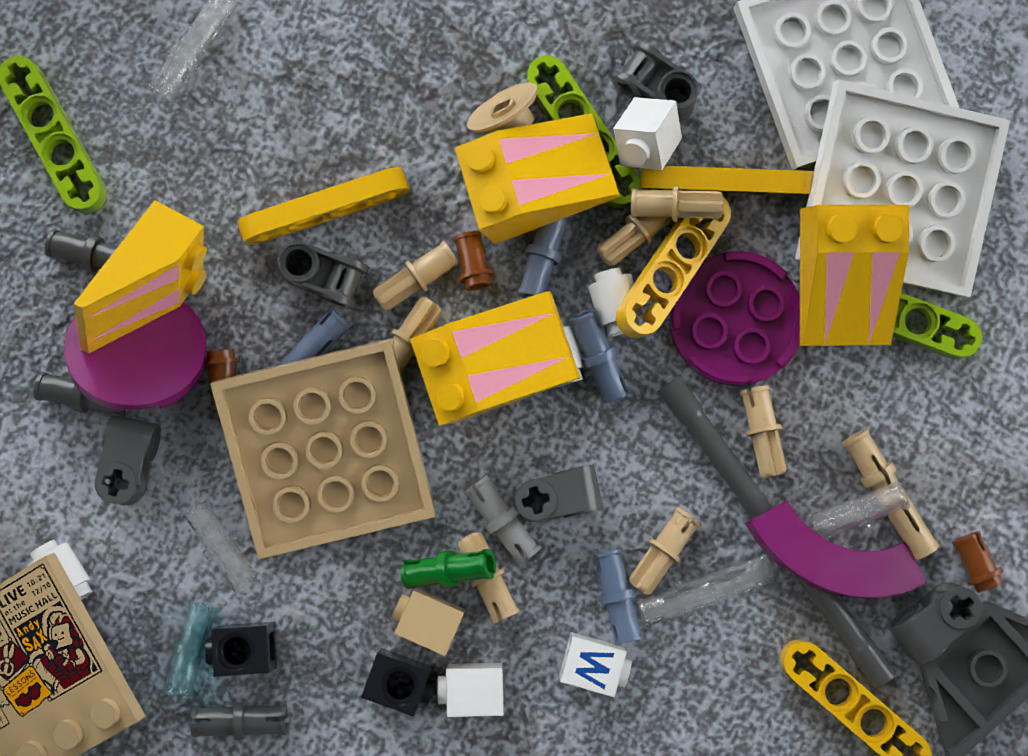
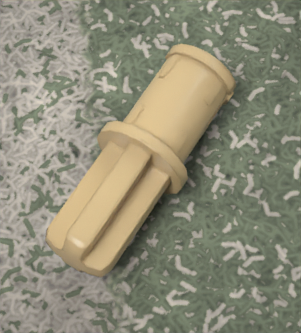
(676, 204)
(630, 236)
(415, 276)
(417, 322)
(764, 431)
(663, 551)
(494, 590)

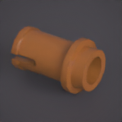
(472, 261)
(220, 366)
(978, 562)

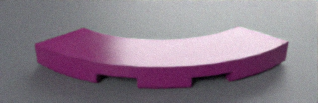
(829, 566)

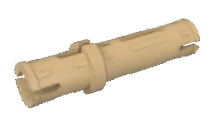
(880, 473)

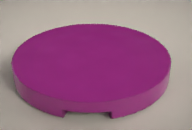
(737, 319)
(143, 367)

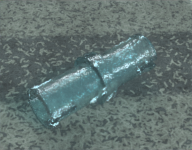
(189, 649)

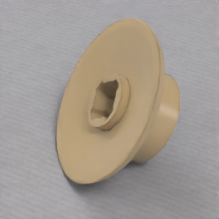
(505, 109)

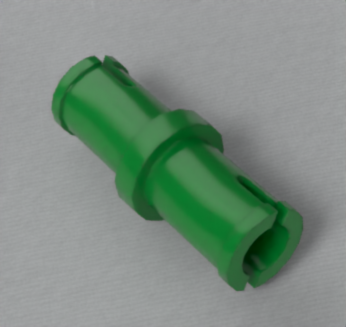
(448, 569)

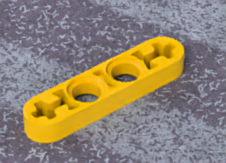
(728, 179)
(323, 206)
(676, 266)
(856, 704)

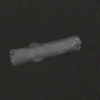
(186, 56)
(689, 596)

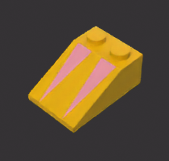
(535, 175)
(851, 273)
(143, 277)
(494, 358)

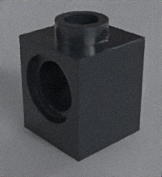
(262, 645)
(379, 690)

